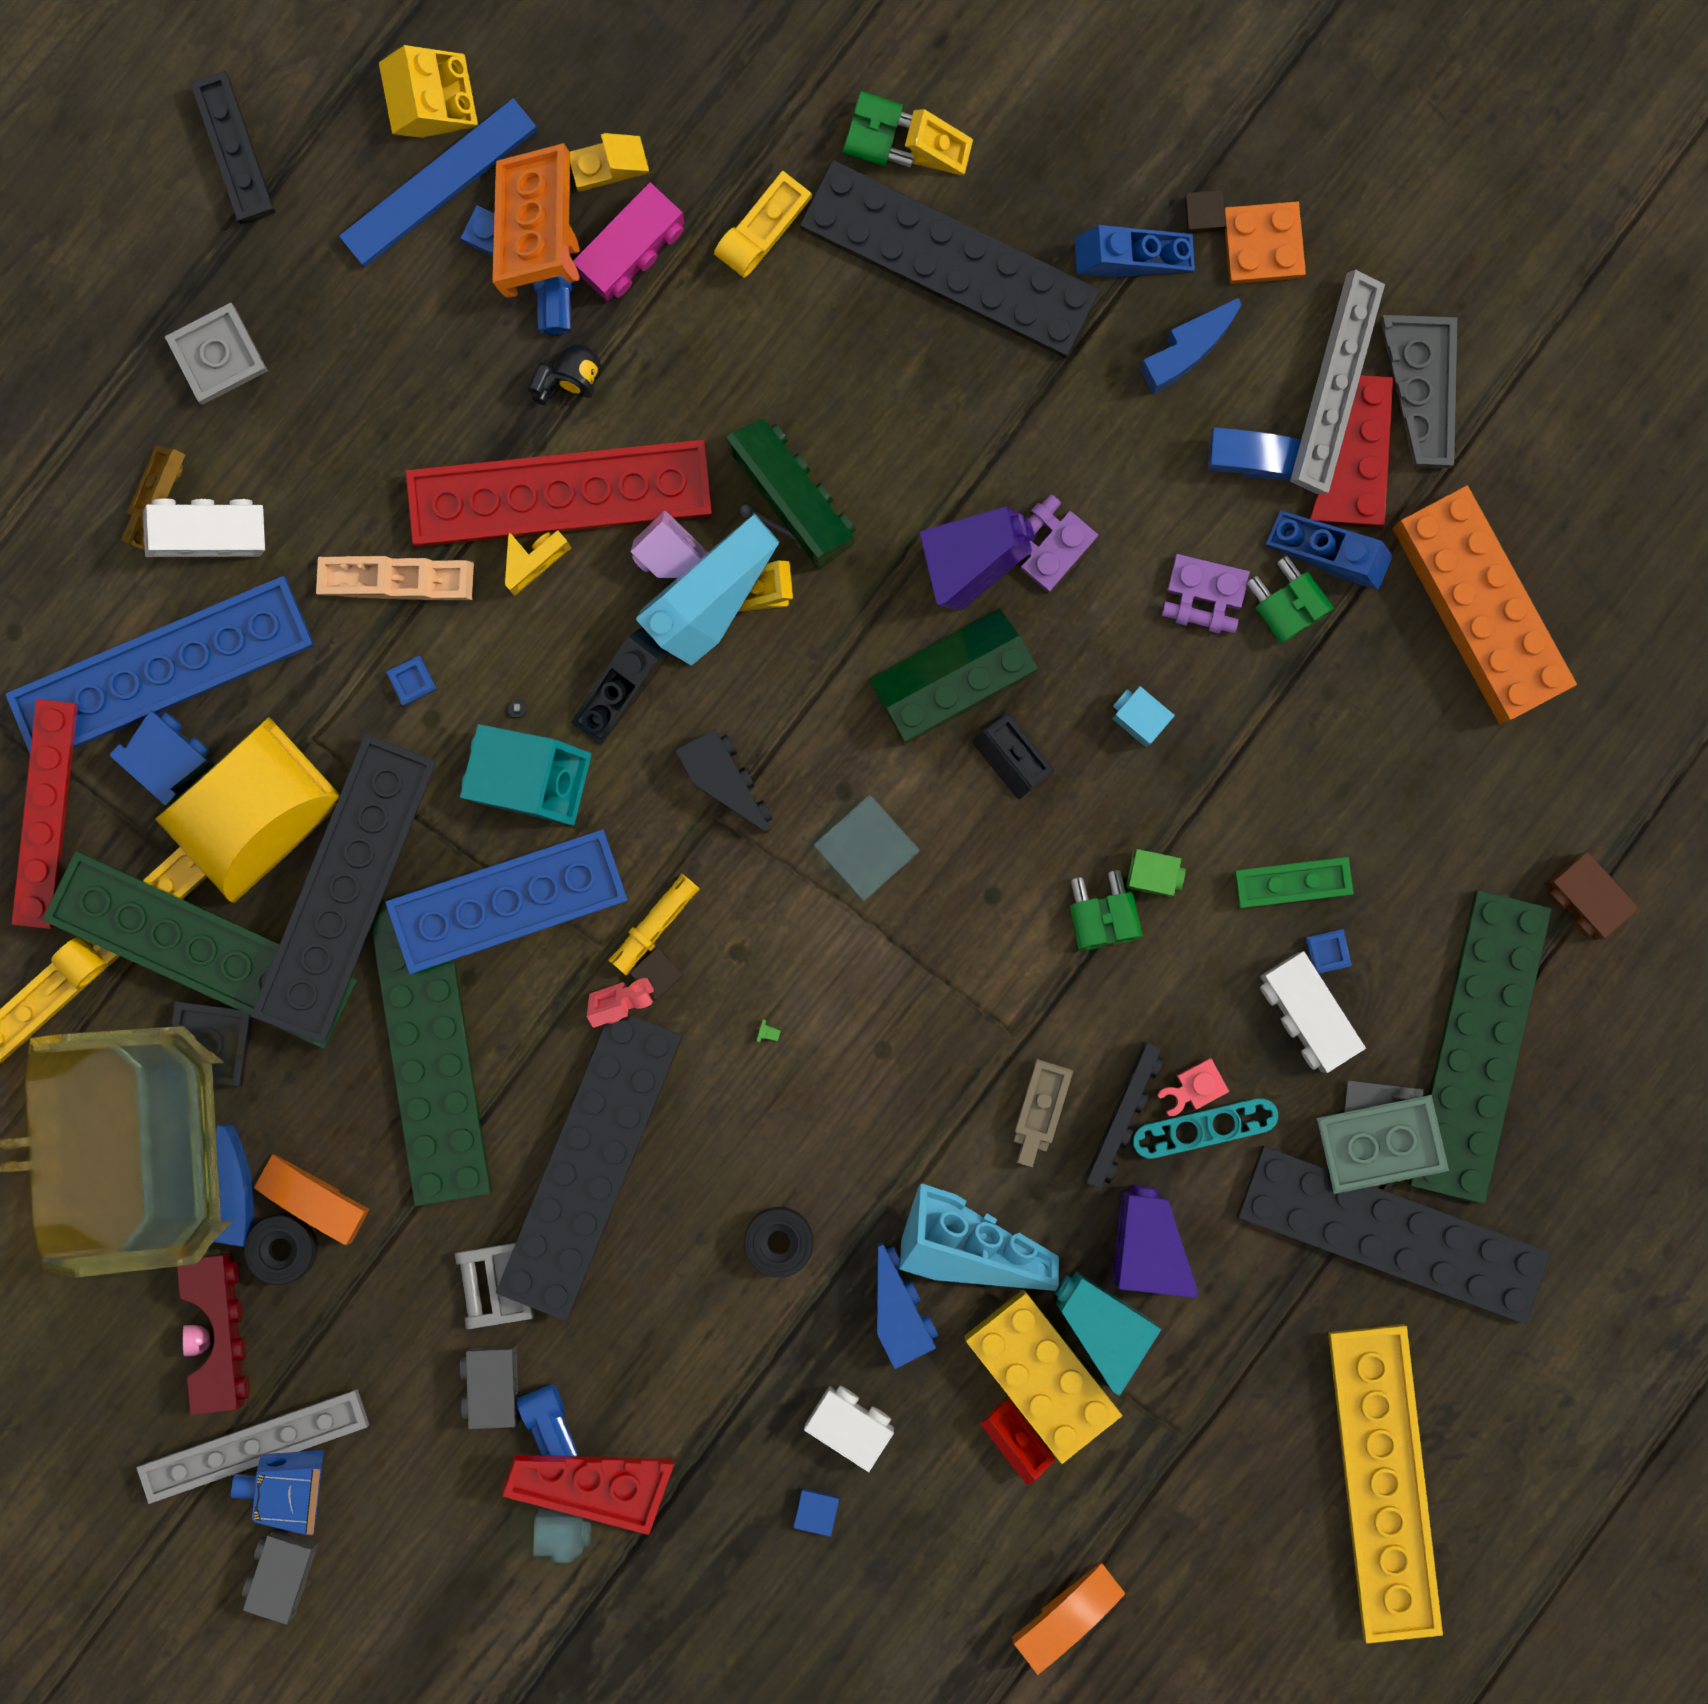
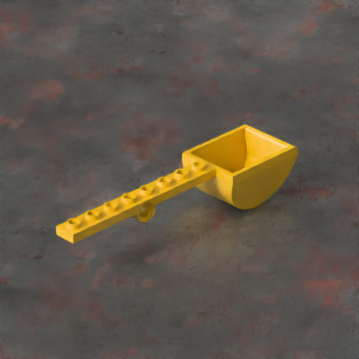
(228, 829)

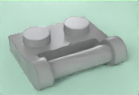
(503, 1309)

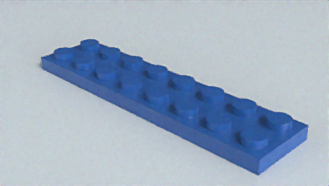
(172, 663)

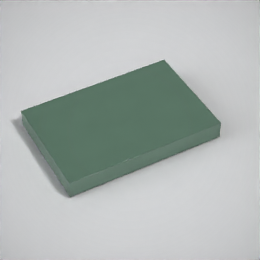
(1383, 1144)

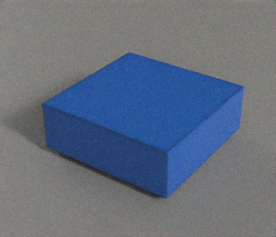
(411, 681)
(1328, 951)
(816, 1512)

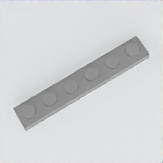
(1337, 383)
(244, 1447)

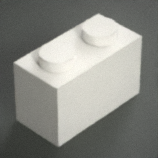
(850, 1427)

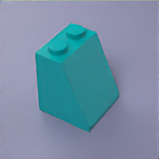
(525, 774)
(1107, 1328)

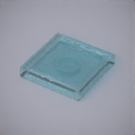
(866, 848)

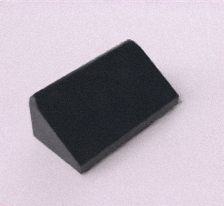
(1012, 756)

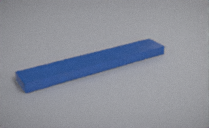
(438, 183)

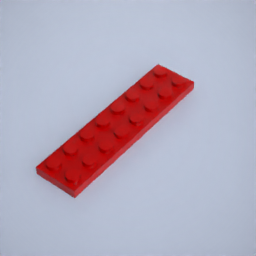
(558, 493)

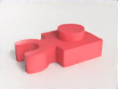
(614, 1001)
(1198, 1085)

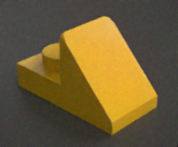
(937, 143)
(612, 161)
(525, 567)
(771, 589)

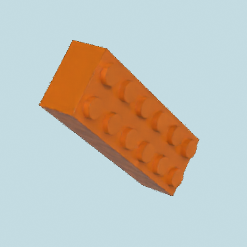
(1483, 605)

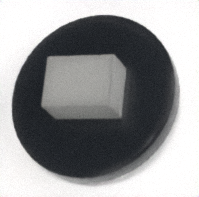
(517, 709)

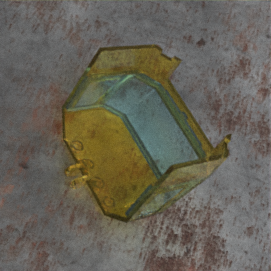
(120, 1150)

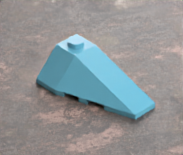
(704, 600)
(958, 1245)

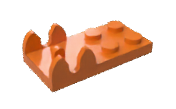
(533, 220)

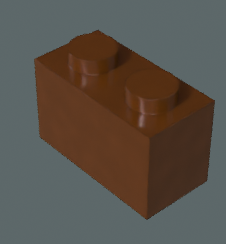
(1590, 897)

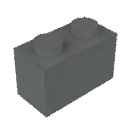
(490, 1386)
(280, 1575)

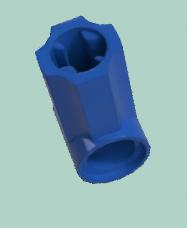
(554, 305)
(543, 1414)

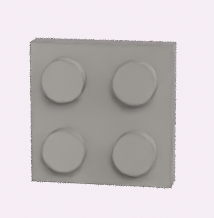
(216, 353)

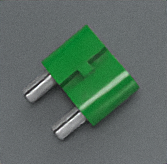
(874, 130)
(1292, 607)
(1107, 919)

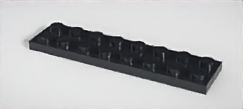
(949, 259)
(343, 889)
(589, 1166)
(1395, 1235)

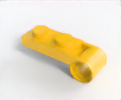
(763, 225)

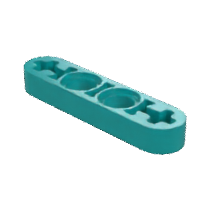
(1204, 1124)

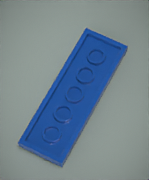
(506, 901)

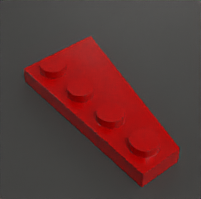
(1361, 470)
(594, 1488)

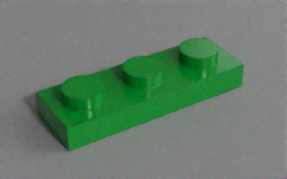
(1293, 882)

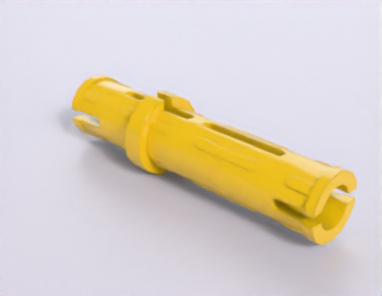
(654, 924)

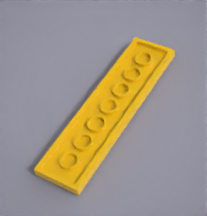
(1385, 1484)

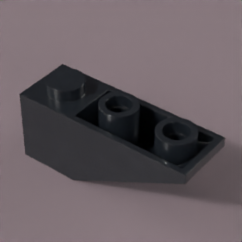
(620, 685)
(714, 773)

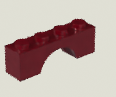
(220, 1381)

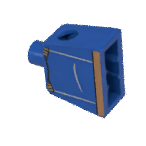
(284, 1490)

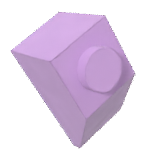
(666, 548)

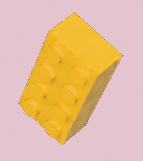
(1042, 1376)

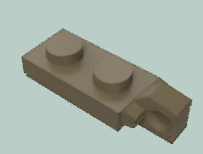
(1041, 1109)

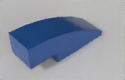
(1188, 346)
(1252, 453)
(234, 1187)

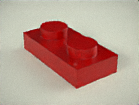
(1017, 1441)

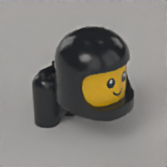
(572, 373)

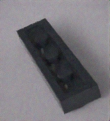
(232, 147)
(1131, 1100)

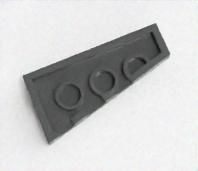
(1424, 375)

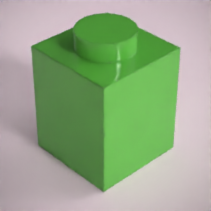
(1155, 873)

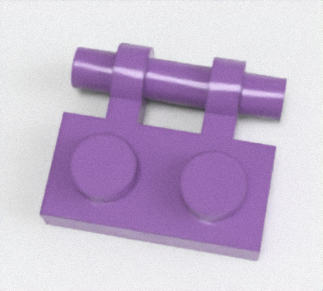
(1060, 549)
(1208, 583)

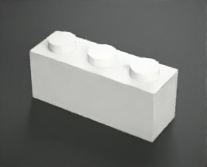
(203, 529)
(1311, 1013)

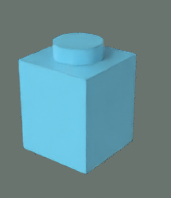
(1141, 715)

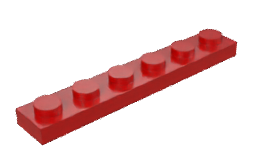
(44, 811)

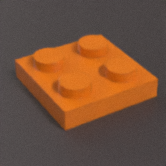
(1264, 243)

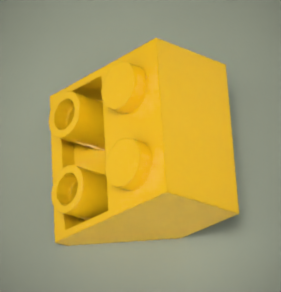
(427, 92)

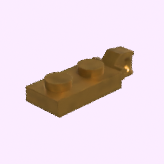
(158, 478)

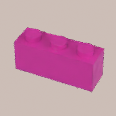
(630, 243)

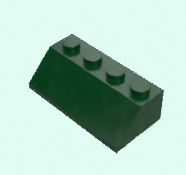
(790, 492)
(953, 676)

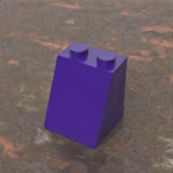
(974, 554)
(1149, 1246)

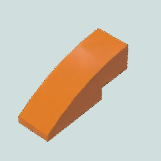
(311, 1200)
(1068, 1618)

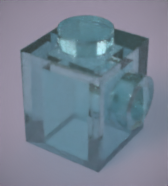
(560, 1535)

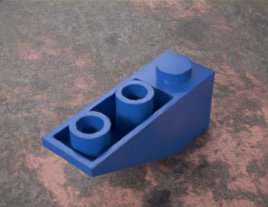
(1133, 252)
(1331, 549)
(899, 1323)

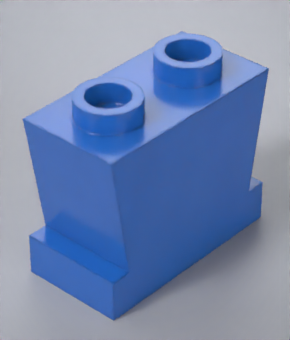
(163, 757)

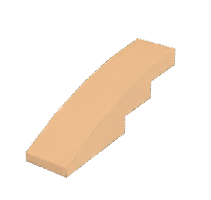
(394, 578)

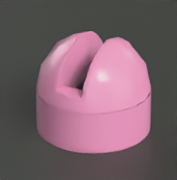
(195, 1340)

